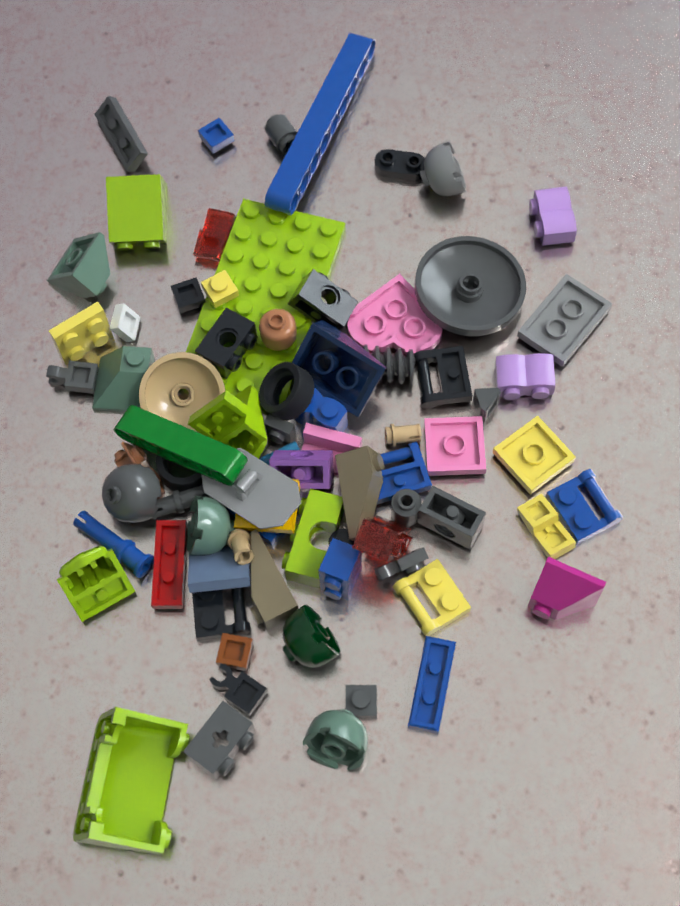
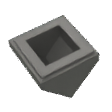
(485, 401)

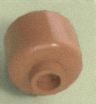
(277, 329)

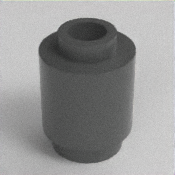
(280, 132)
(405, 507)

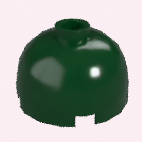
(308, 640)

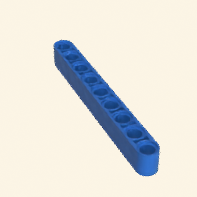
(320, 124)

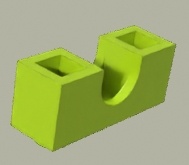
(319, 514)

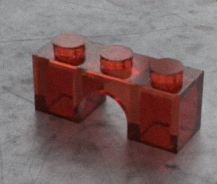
(383, 538)

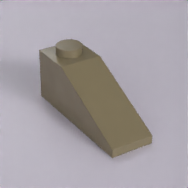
(360, 485)
(269, 592)

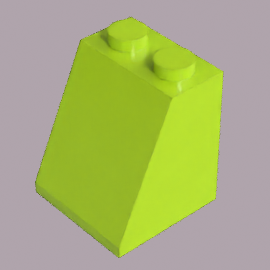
(137, 211)

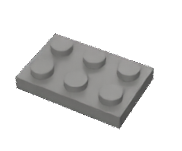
(564, 319)

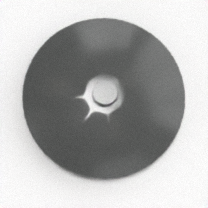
(470, 286)

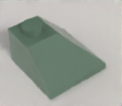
(83, 267)
(120, 378)

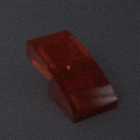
(214, 235)

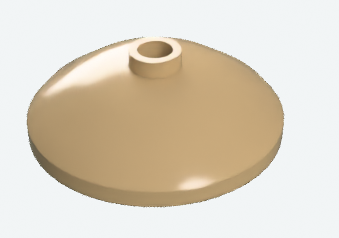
(174, 372)

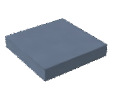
(217, 572)

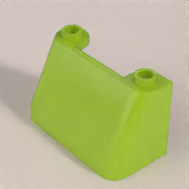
(129, 781)

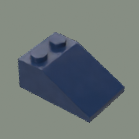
(339, 366)

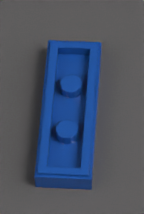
(432, 685)

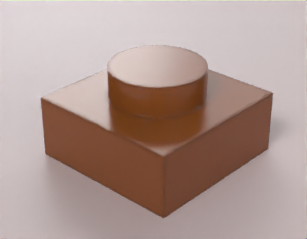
(234, 651)

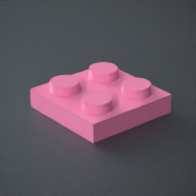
(455, 446)

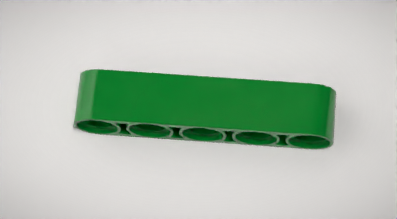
(181, 445)

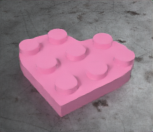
(393, 320)

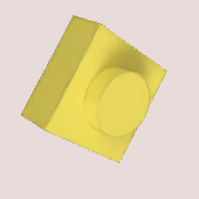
(220, 288)

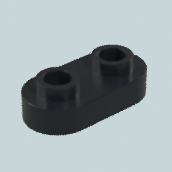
(400, 165)

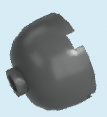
(131, 493)

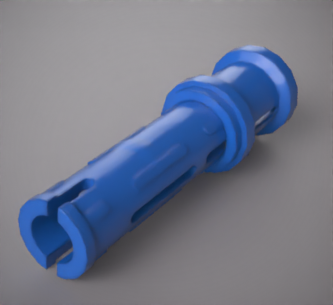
(124, 549)

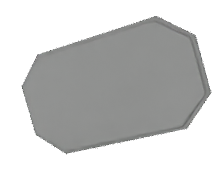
(258, 494)

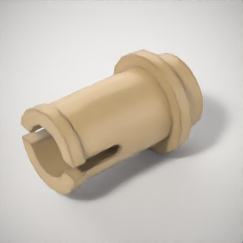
(402, 434)
(240, 541)

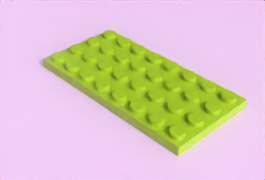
(266, 262)

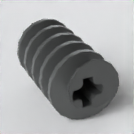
(396, 364)

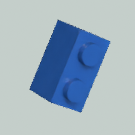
(340, 570)

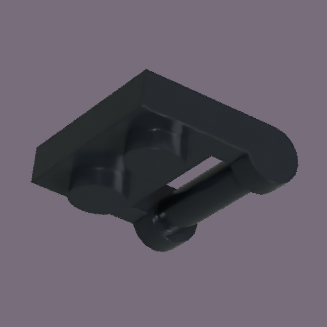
(452, 376)
(210, 614)

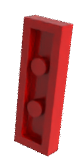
(169, 564)

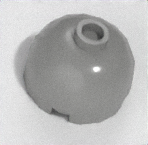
(443, 171)

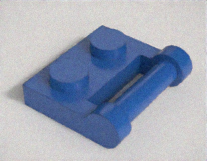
(406, 476)
(576, 512)

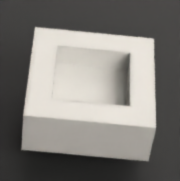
(125, 322)

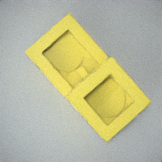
(545, 527)

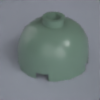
(208, 526)
(337, 738)

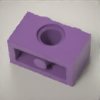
(310, 467)

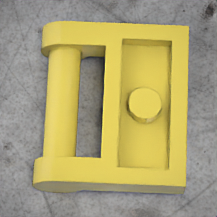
(439, 592)

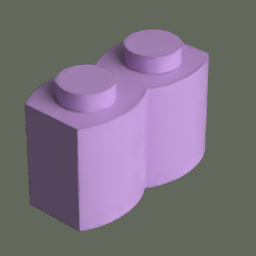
(554, 216)
(525, 375)

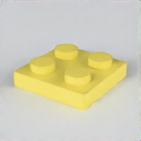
(81, 333)
(534, 454)

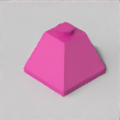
(564, 591)

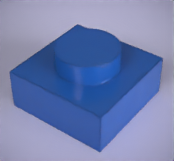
(216, 135)

